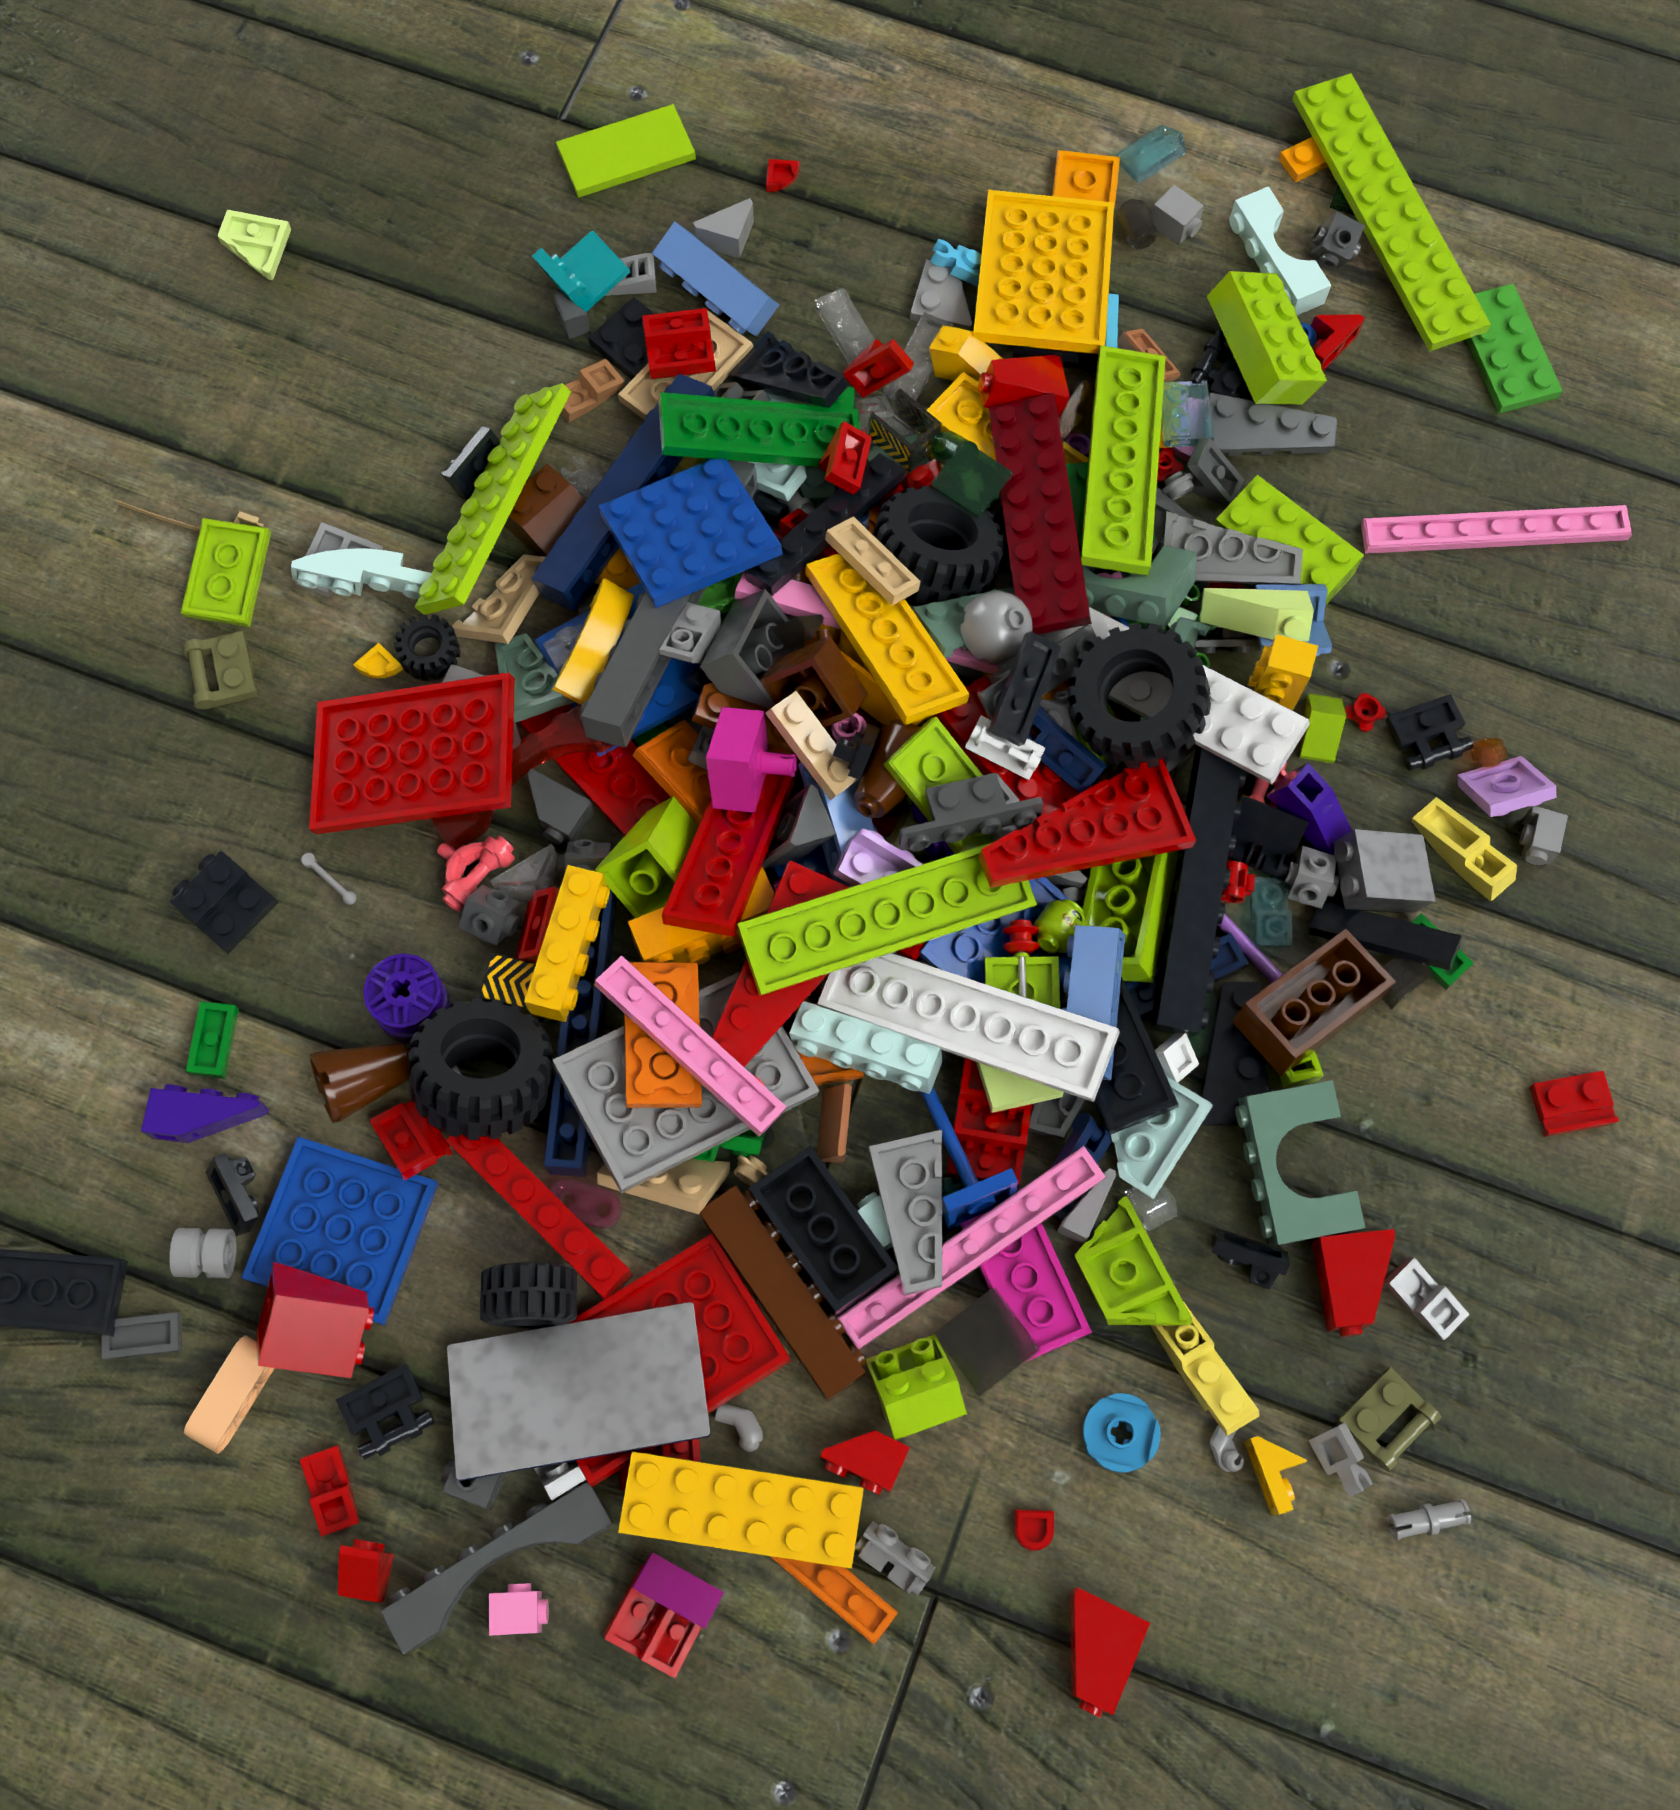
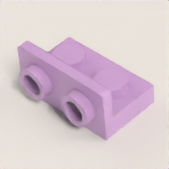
(871, 858)

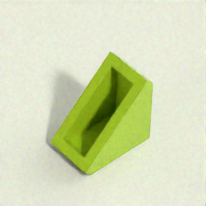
(1325, 729)

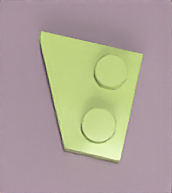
(255, 240)

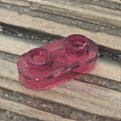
(587, 1201)

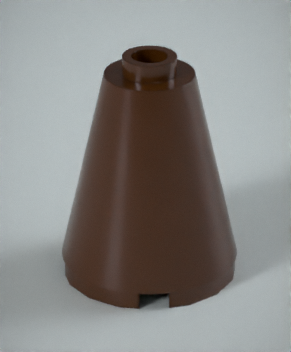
(877, 788)
(358, 1076)

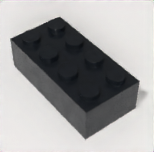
(823, 1231)

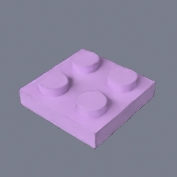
(1507, 786)

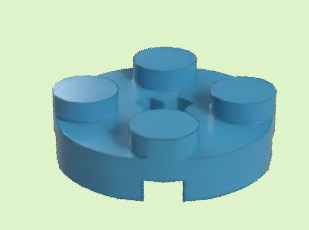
(1139, 1421)

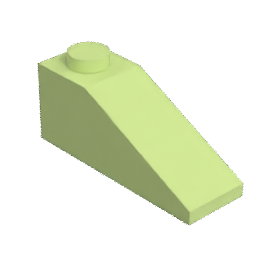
(1259, 611)

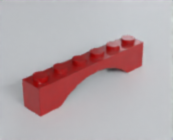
(544, 1213)

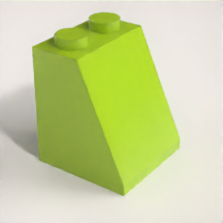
(650, 858)

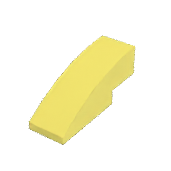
(1465, 849)

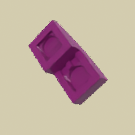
(678, 1590)

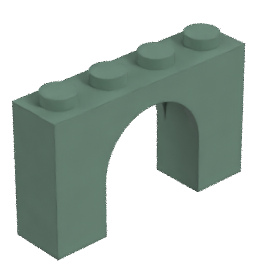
(1145, 597)
(1286, 1214)

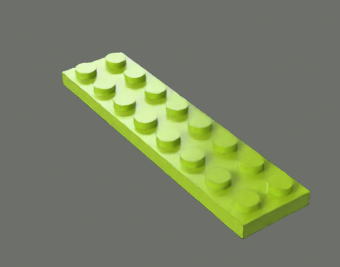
(1123, 461)
(492, 500)
(875, 920)

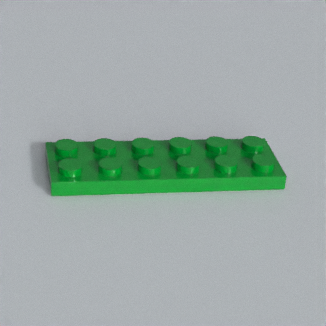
(748, 429)

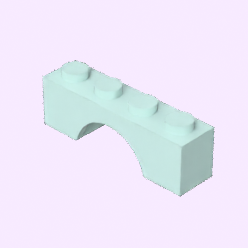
(1256, 221)

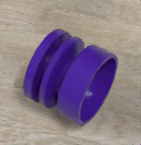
(394, 1013)

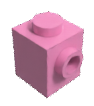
(517, 1611)

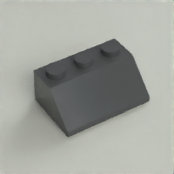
(747, 648)

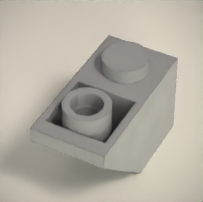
(692, 634)

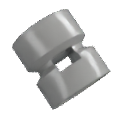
(199, 1252)

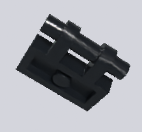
(1229, 379)
(1425, 722)
(380, 1400)

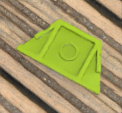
(1129, 1274)

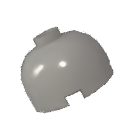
(995, 626)

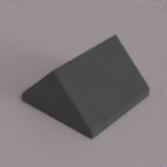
(800, 829)

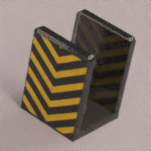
(896, 446)
(508, 981)

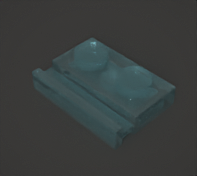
(1186, 414)

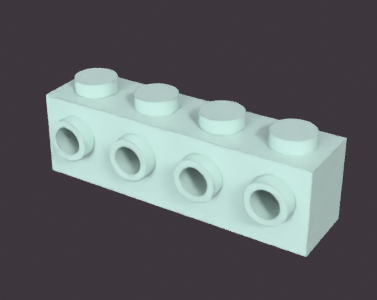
(865, 1047)

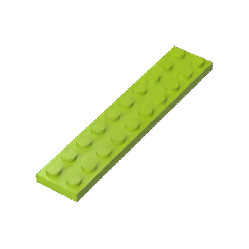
(1392, 212)

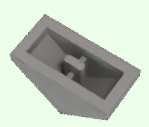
(726, 229)

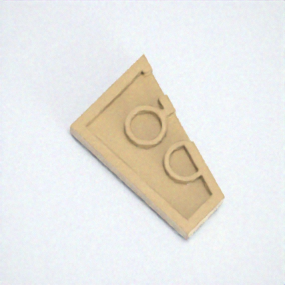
(506, 607)
(683, 1186)

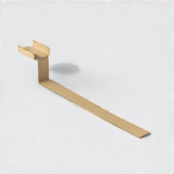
(242, 517)

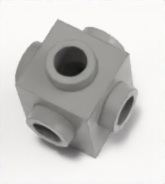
(1312, 877)

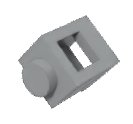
(1542, 835)

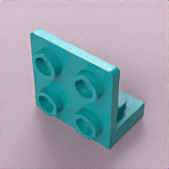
(584, 271)

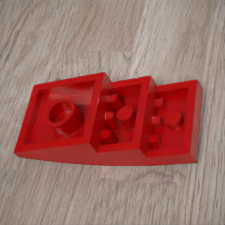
(989, 1139)

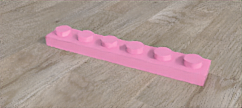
(690, 1046)

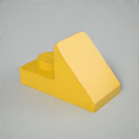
(1267, 1462)

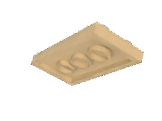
(729, 349)

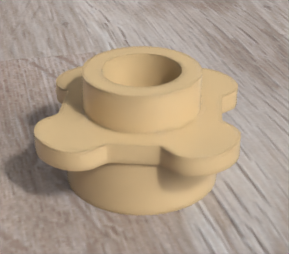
(750, 1170)

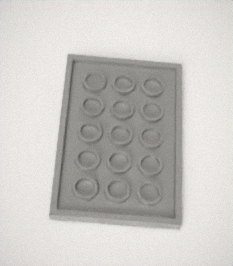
(652, 1140)

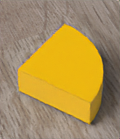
(378, 663)

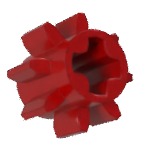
(1240, 883)

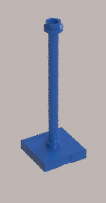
(977, 1195)

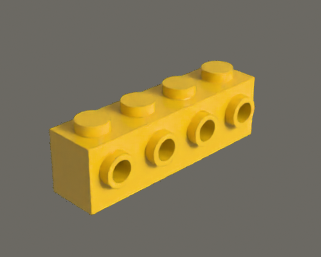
(1283, 670)
(566, 944)

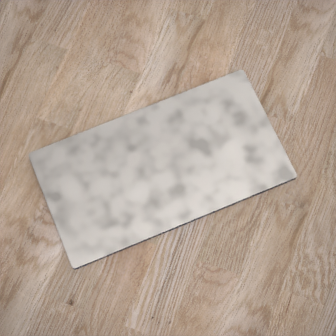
(577, 1391)

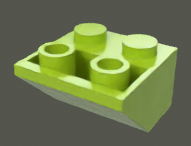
(916, 1386)

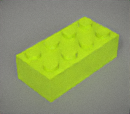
(1266, 338)
(1273, 516)

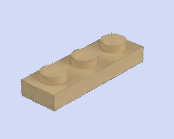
(872, 560)
(811, 744)

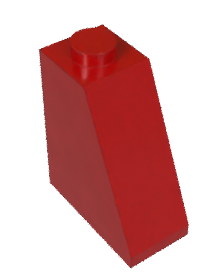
(1022, 379)
(1352, 1277)
(1102, 1650)

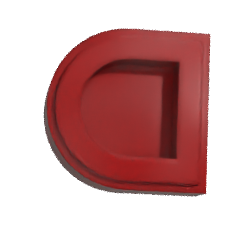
(1034, 1528)

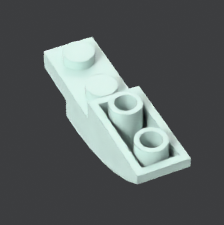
(348, 569)

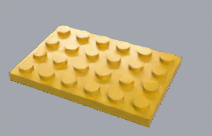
(1044, 272)

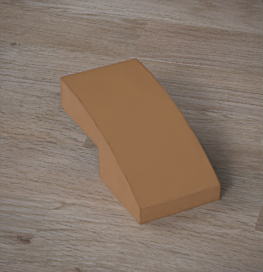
(591, 389)

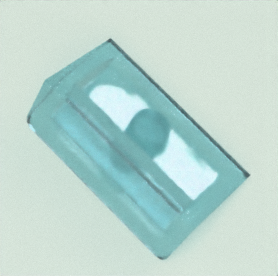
(1152, 153)

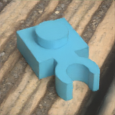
(962, 261)

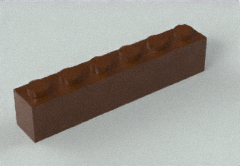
(783, 1294)

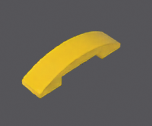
(595, 642)

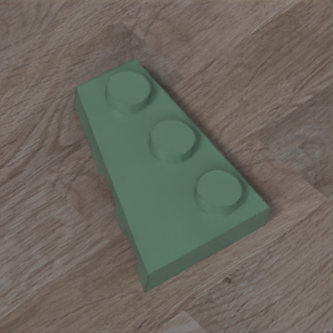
(532, 678)

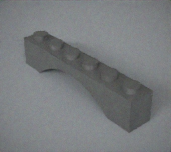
(425, 1612)

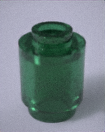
(946, 445)

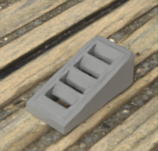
(637, 284)
(1082, 1217)

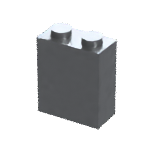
(1384, 871)

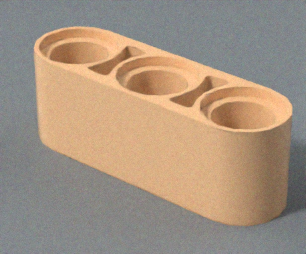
(228, 1397)

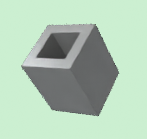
(1177, 215)

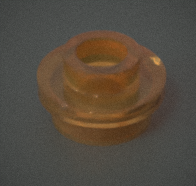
(1489, 752)

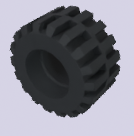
(528, 1295)

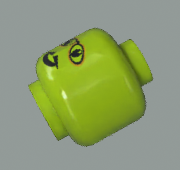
(1057, 923)

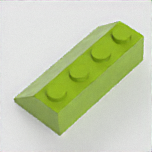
(1136, 900)

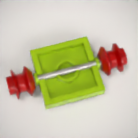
(1024, 975)

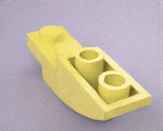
(1207, 1374)

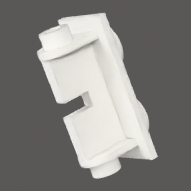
(1018, 759)

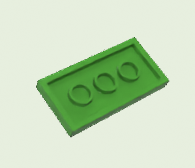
(1511, 353)

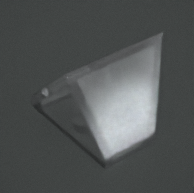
(881, 408)
(529, 875)

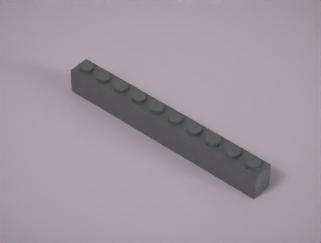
(636, 663)

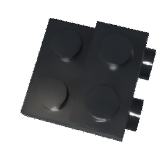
(222, 901)

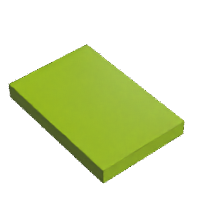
(226, 572)

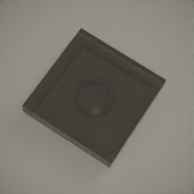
(987, 1341)

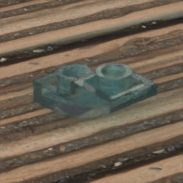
(1270, 913)

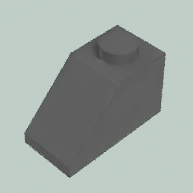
(559, 810)

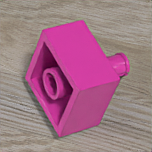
(741, 759)

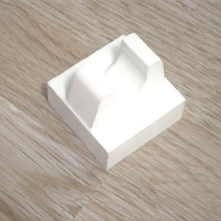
(1177, 1056)

